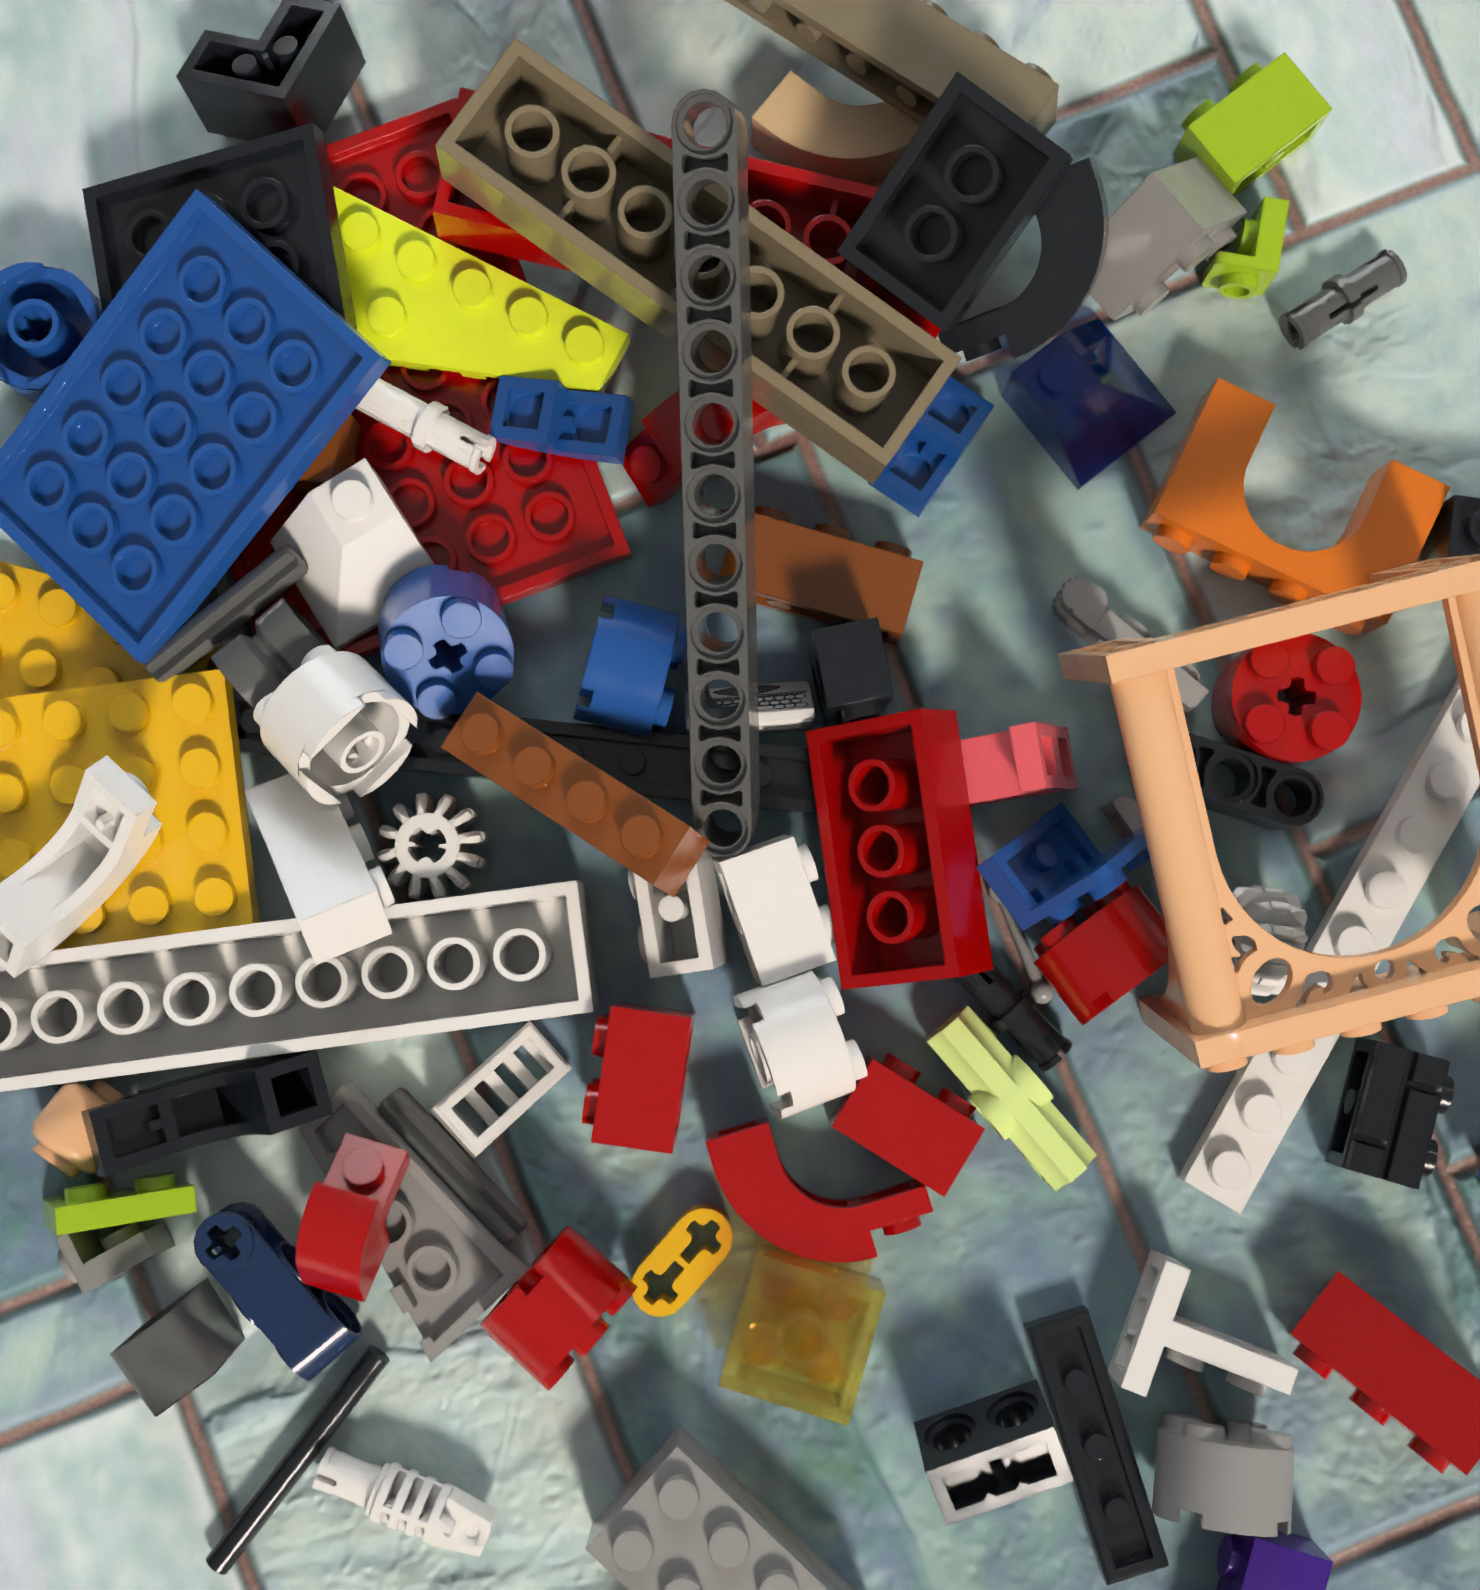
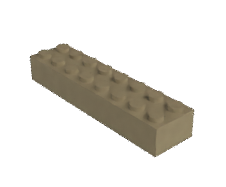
(603, 206)

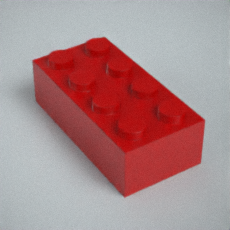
(899, 849)

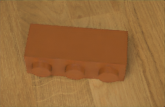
(828, 575)

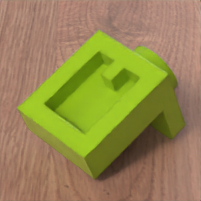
(1255, 253)

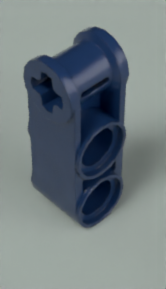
(262, 1278)

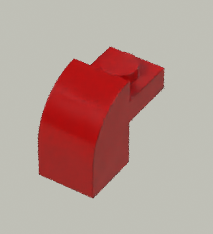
(345, 1218)

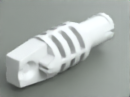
(409, 1501)

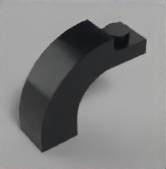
(1072, 253)
(207, 1107)

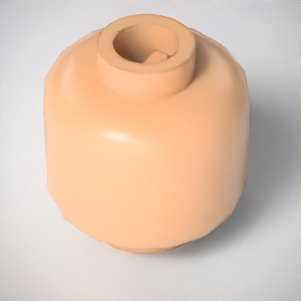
(62, 1129)

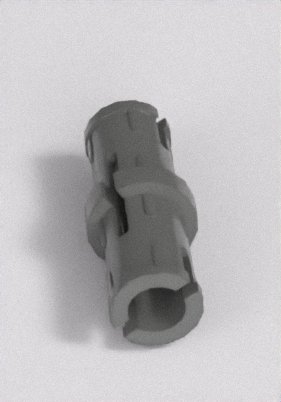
(1343, 299)

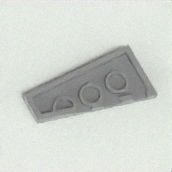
(438, 1252)

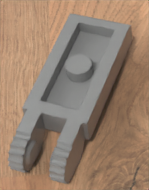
(1088, 616)

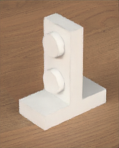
(1154, 1324)

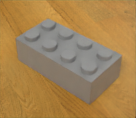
(700, 1529)

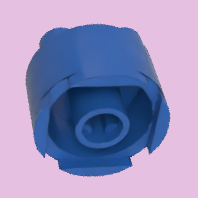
(41, 324)
(477, 646)
(631, 666)

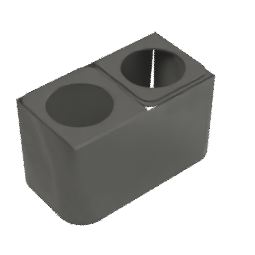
(179, 1348)

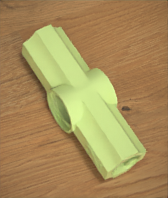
(1011, 1098)

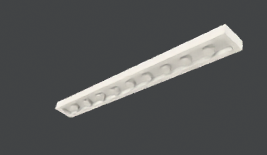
(1358, 921)

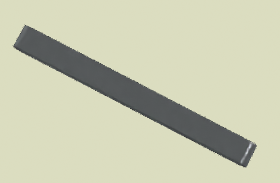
(701, 456)

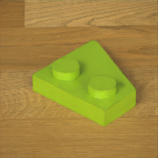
(96, 1207)

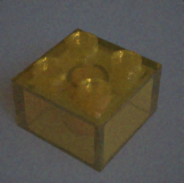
(802, 1333)

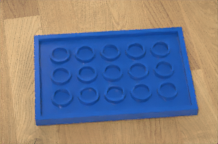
(179, 426)

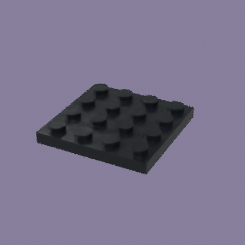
(269, 185)

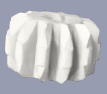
(438, 823)
(1281, 917)

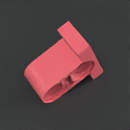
(1018, 763)

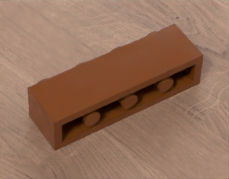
(576, 794)

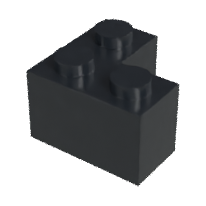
(274, 83)

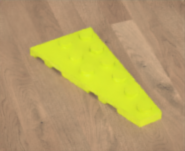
(458, 314)

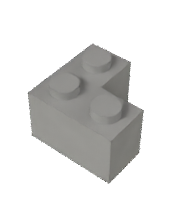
(1164, 226)

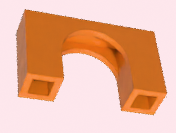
(1206, 512)

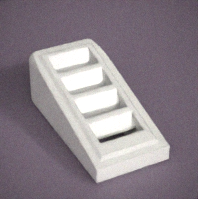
(460, 1129)

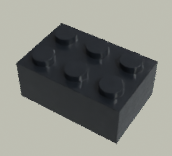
(954, 203)

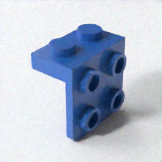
(1055, 864)

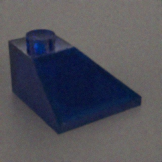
(1085, 401)

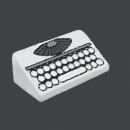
(779, 705)

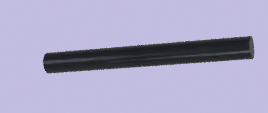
(297, 1460)

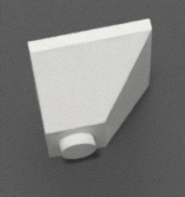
(353, 550)

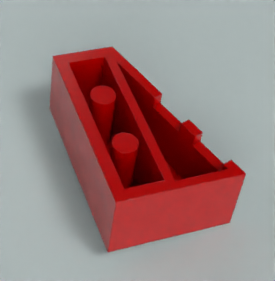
(1392, 1372)

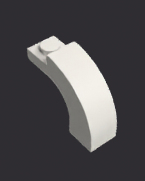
(78, 867)

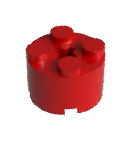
(1312, 675)
(1106, 953)
(558, 1307)

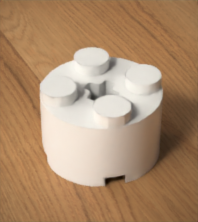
(336, 725)
(799, 1042)

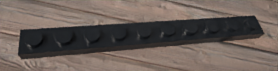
(649, 765)

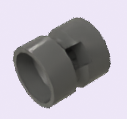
(263, 662)

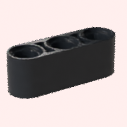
(1255, 786)

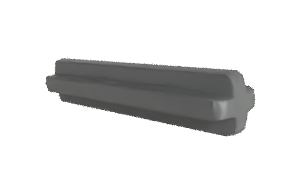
(227, 613)
(453, 1165)

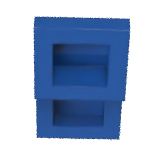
(561, 421)
(933, 446)

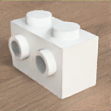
(776, 909)
(682, 930)

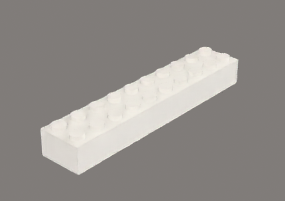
(262, 994)

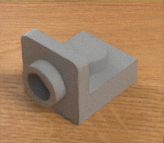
(97, 1261)

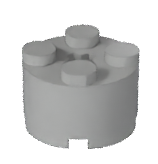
(1227, 1479)

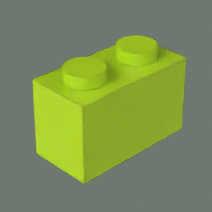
(1255, 125)

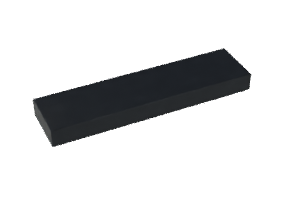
(1096, 1445)

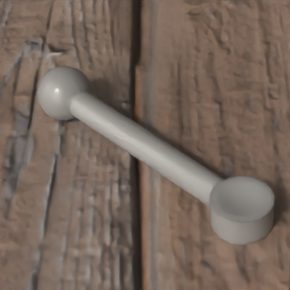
(1039, 987)

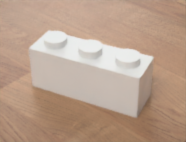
(322, 867)

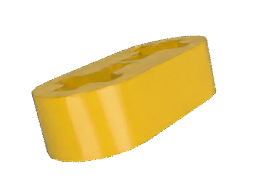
(693, 1270)

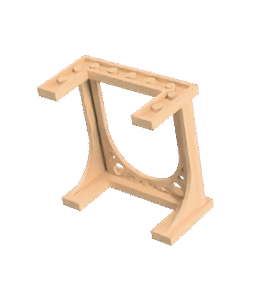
(1206, 1001)

